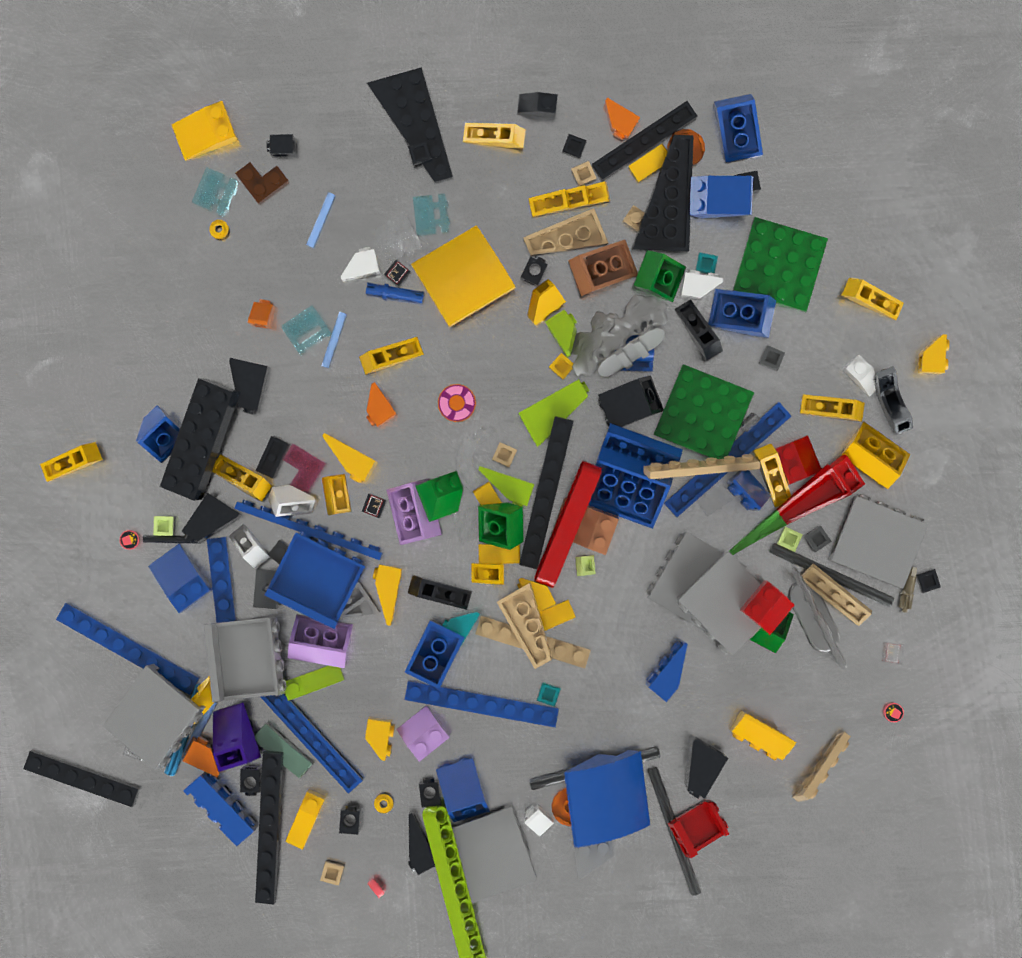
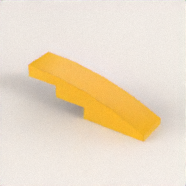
(569, 199)

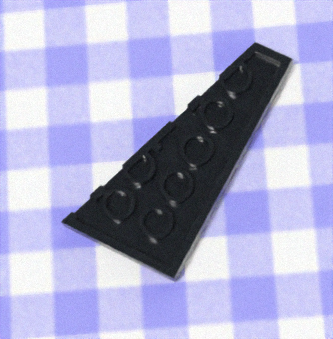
(411, 111)
(668, 211)

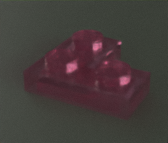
(308, 467)

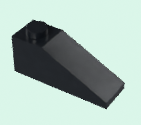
(699, 330)
(439, 592)
(419, 847)

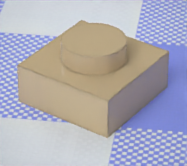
(583, 173)
(634, 218)
(504, 454)
(332, 873)

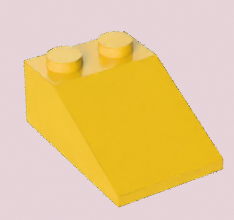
(204, 131)
(353, 461)

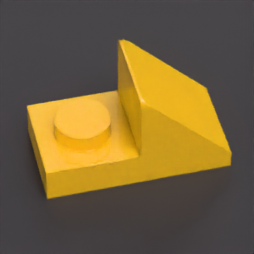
(487, 573)

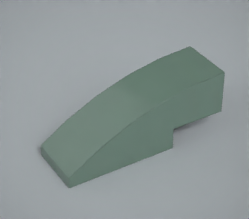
(292, 757)

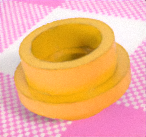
(219, 235)
(388, 799)

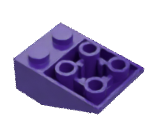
(233, 738)

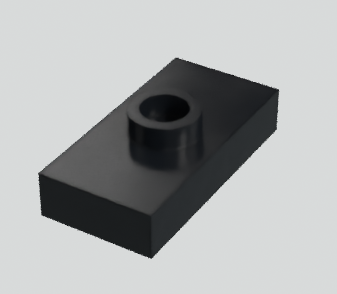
(272, 457)

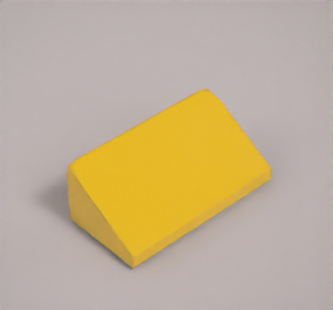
(336, 494)

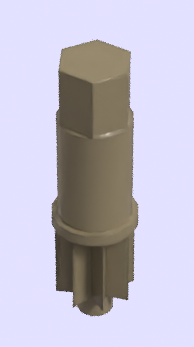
(908, 591)

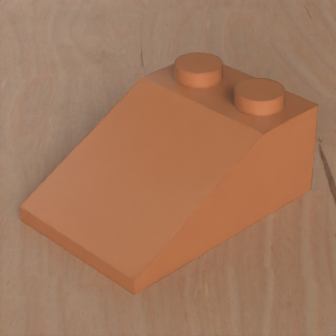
(603, 267)
(595, 529)

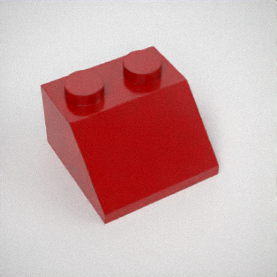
(798, 460)
(767, 607)

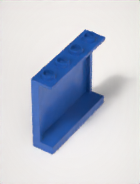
(315, 579)

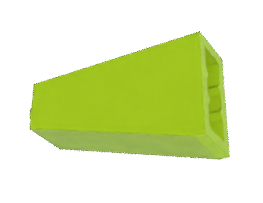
(540, 416)

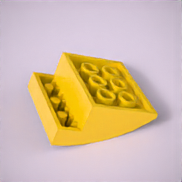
(463, 276)

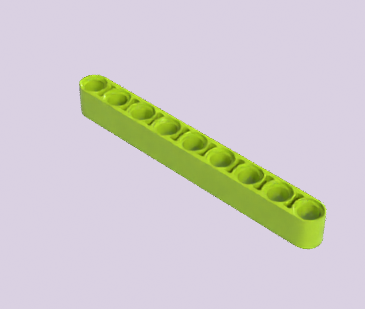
(453, 882)

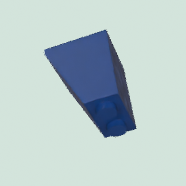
(462, 790)

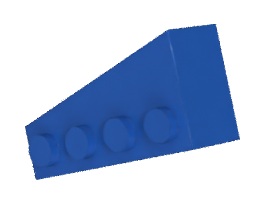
(221, 808)

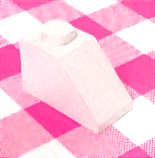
(361, 265)
(861, 374)
(290, 501)
(249, 547)

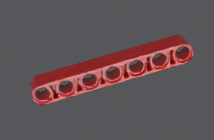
(567, 524)

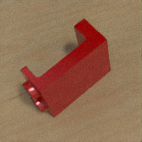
(698, 827)

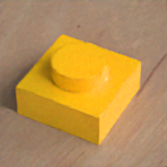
(561, 366)

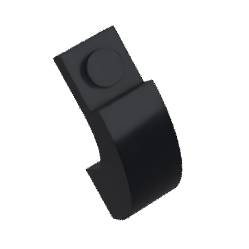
(891, 401)

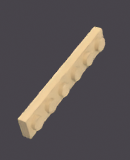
(696, 467)
(559, 649)

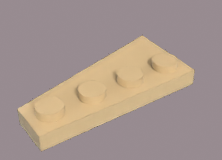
(573, 233)
(525, 620)
(822, 767)

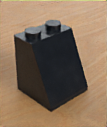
(630, 402)
(702, 767)

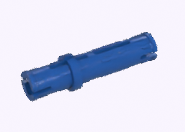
(394, 292)

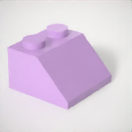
(423, 733)

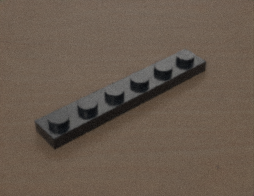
(644, 140)
(81, 778)

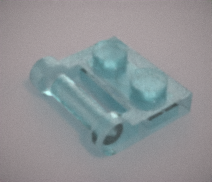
(301, 325)

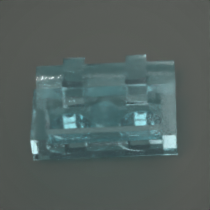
(208, 190)
(424, 214)

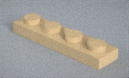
(836, 595)

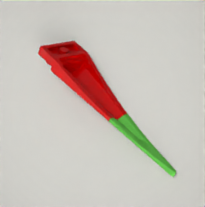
(826, 487)

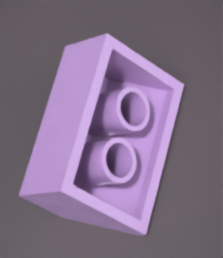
(410, 515)
(319, 643)

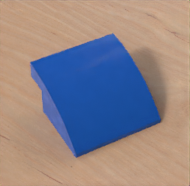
(622, 483)
(607, 798)

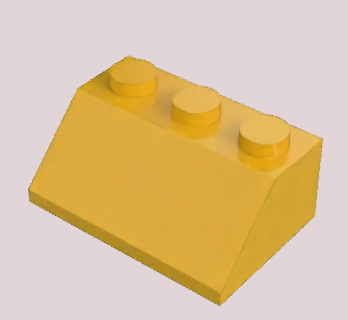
(876, 455)
(761, 736)

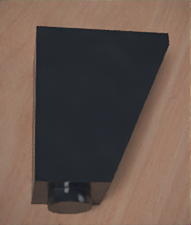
(250, 382)
(209, 519)

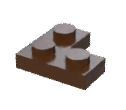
(264, 186)

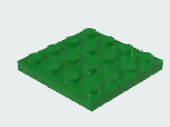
(780, 263)
(703, 413)

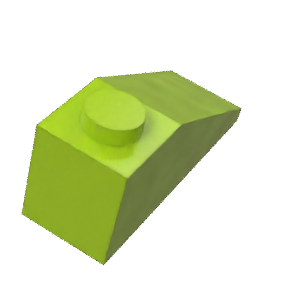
(512, 488)
(312, 681)

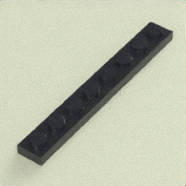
(546, 492)
(269, 827)

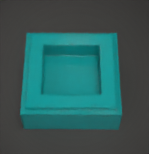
(706, 263)
(548, 694)

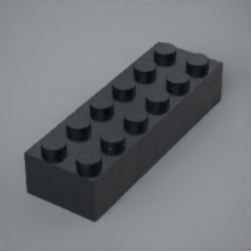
(199, 439)

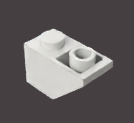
(697, 286)
(537, 819)

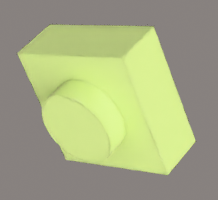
(163, 526)
(789, 539)
(585, 565)

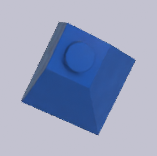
(158, 433)

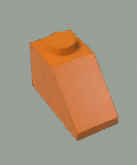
(620, 119)
(262, 314)
(378, 407)
(201, 756)

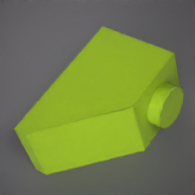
(563, 330)

